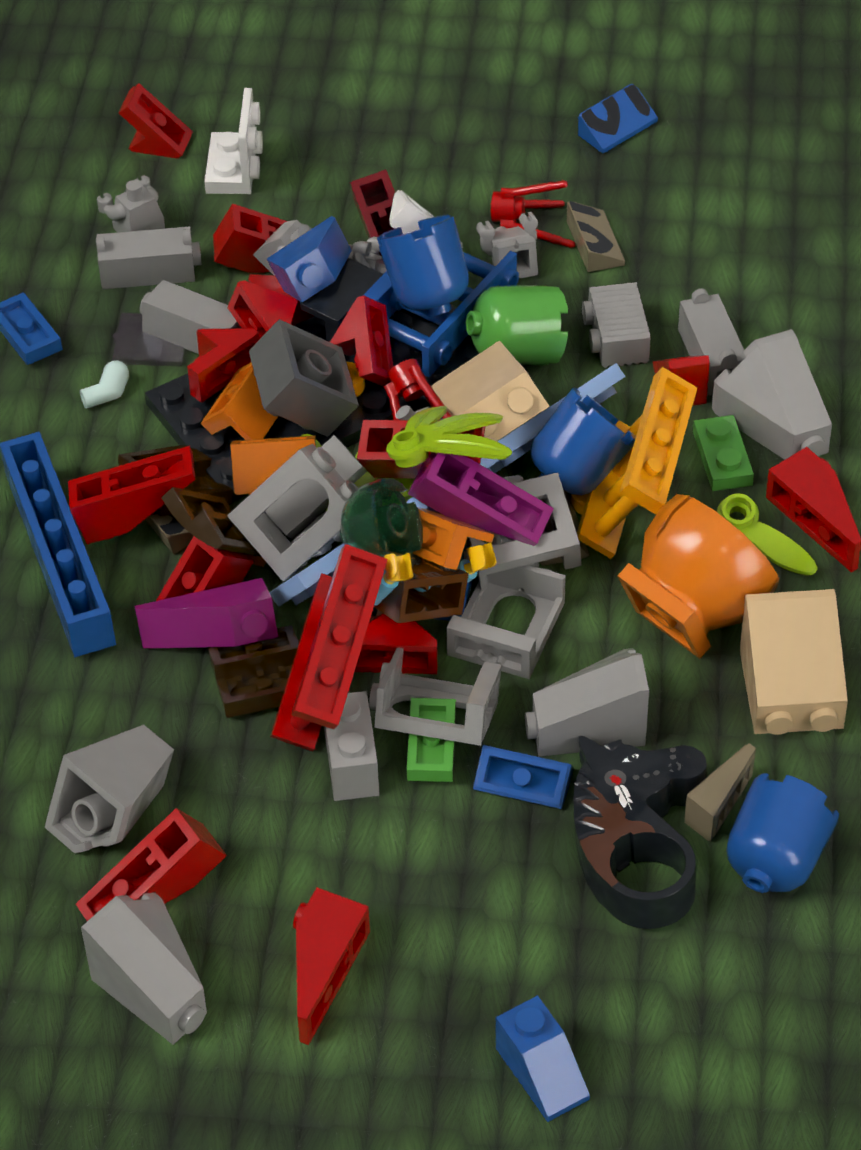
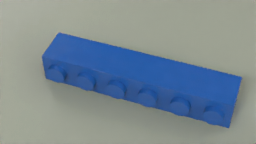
(57, 545)

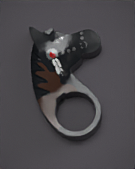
(619, 820)

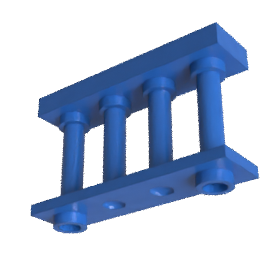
(452, 329)

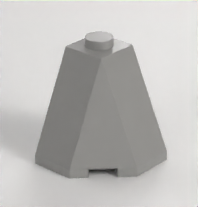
(775, 397)
(597, 702)
(107, 788)
(144, 964)

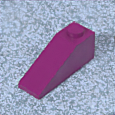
(479, 497)
(209, 618)

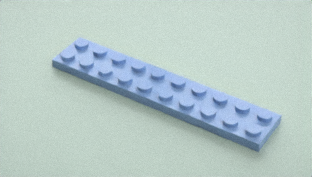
(519, 441)

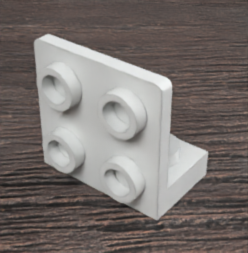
(232, 155)

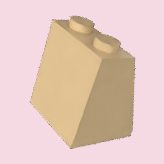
(494, 385)
(793, 662)

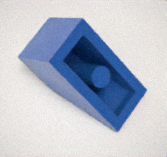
(311, 260)
(540, 1058)

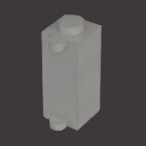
(147, 257)
(178, 313)
(710, 332)
(308, 497)

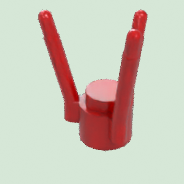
(510, 204)
(409, 382)

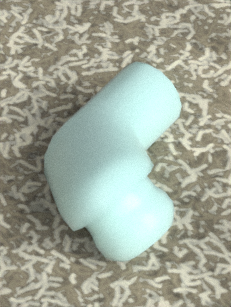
(110, 386)

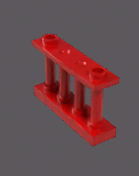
(329, 648)

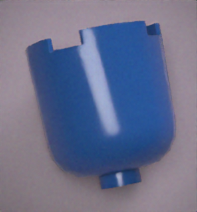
(426, 265)
(580, 444)
(780, 834)

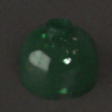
(381, 520)

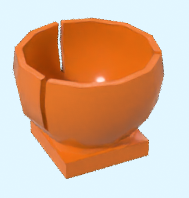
(695, 573)

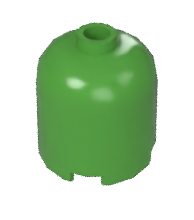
(523, 320)

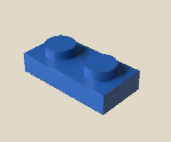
(27, 329)

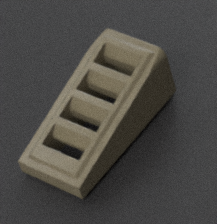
(717, 794)

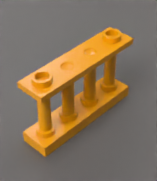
(646, 470)

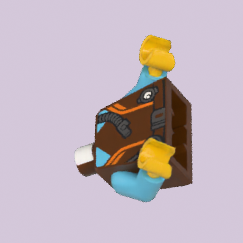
(426, 589)

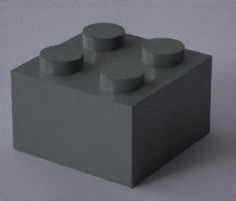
(303, 378)

